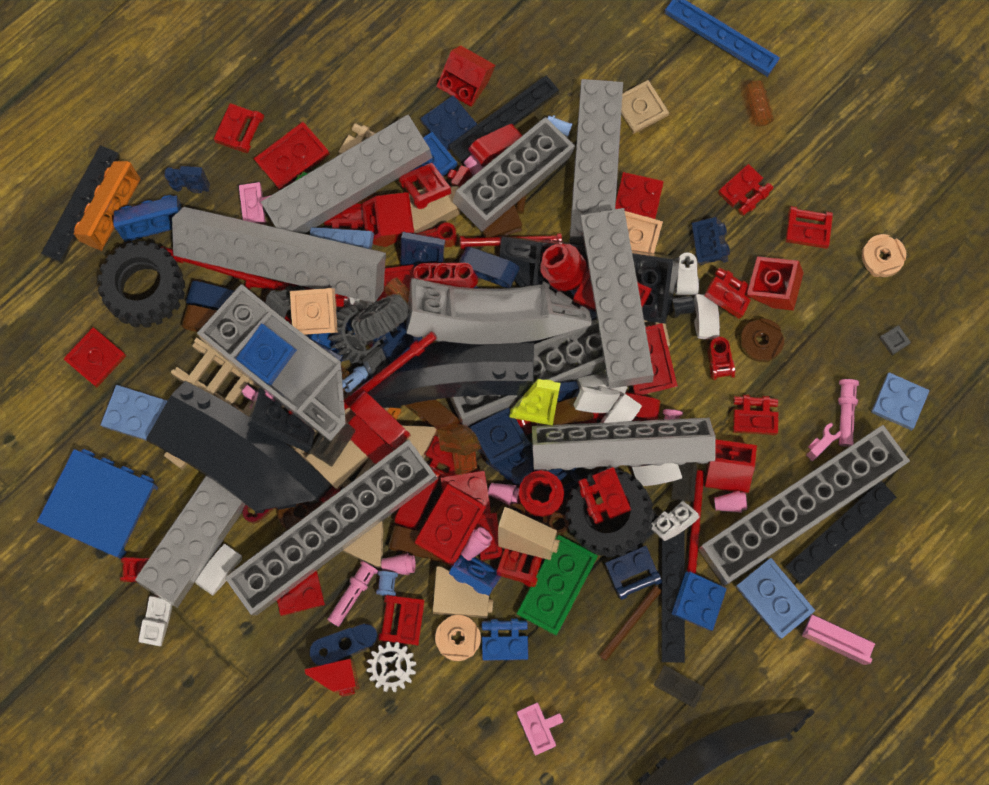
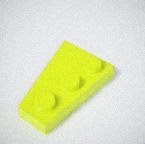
(538, 403)

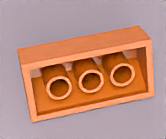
(110, 196)

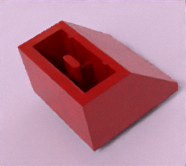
(465, 75)
(388, 217)
(732, 466)

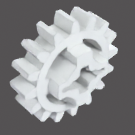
(400, 655)

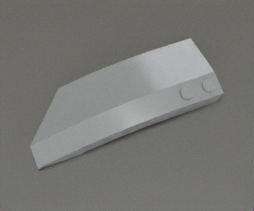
(491, 314)
(310, 380)

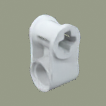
(687, 278)

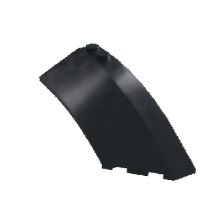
(651, 270)
(459, 371)
(234, 455)
(723, 745)

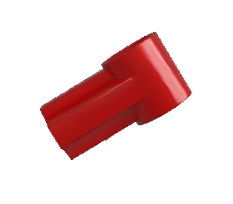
(438, 232)

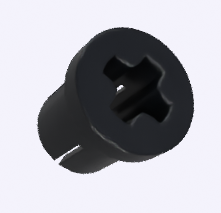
(681, 306)

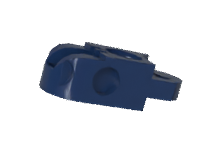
(361, 637)

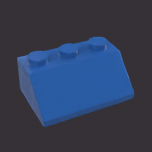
(147, 218)

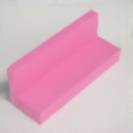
(838, 640)

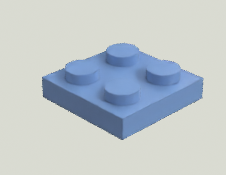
(900, 401)

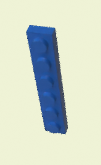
(722, 36)

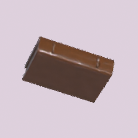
(505, 225)

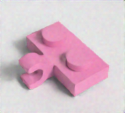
(251, 203)
(538, 728)

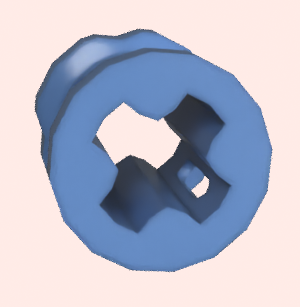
(386, 583)

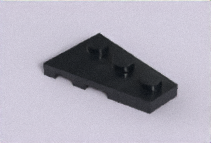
(276, 422)

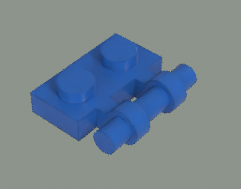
(504, 647)

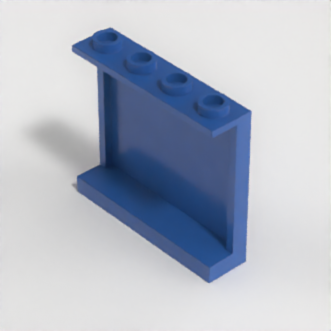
(97, 502)

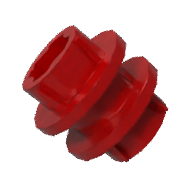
(563, 267)
(547, 480)

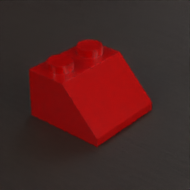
(776, 282)
(337, 676)

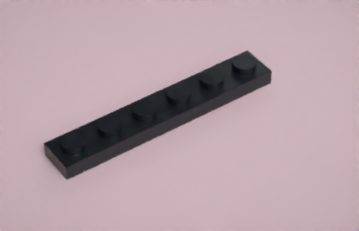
(510, 113)
(63, 234)
(840, 532)
(672, 576)

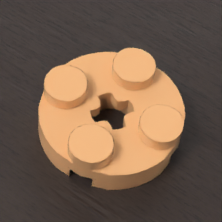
(893, 262)
(447, 646)

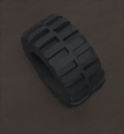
(122, 266)
(625, 538)

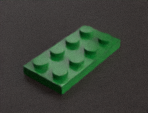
(557, 586)

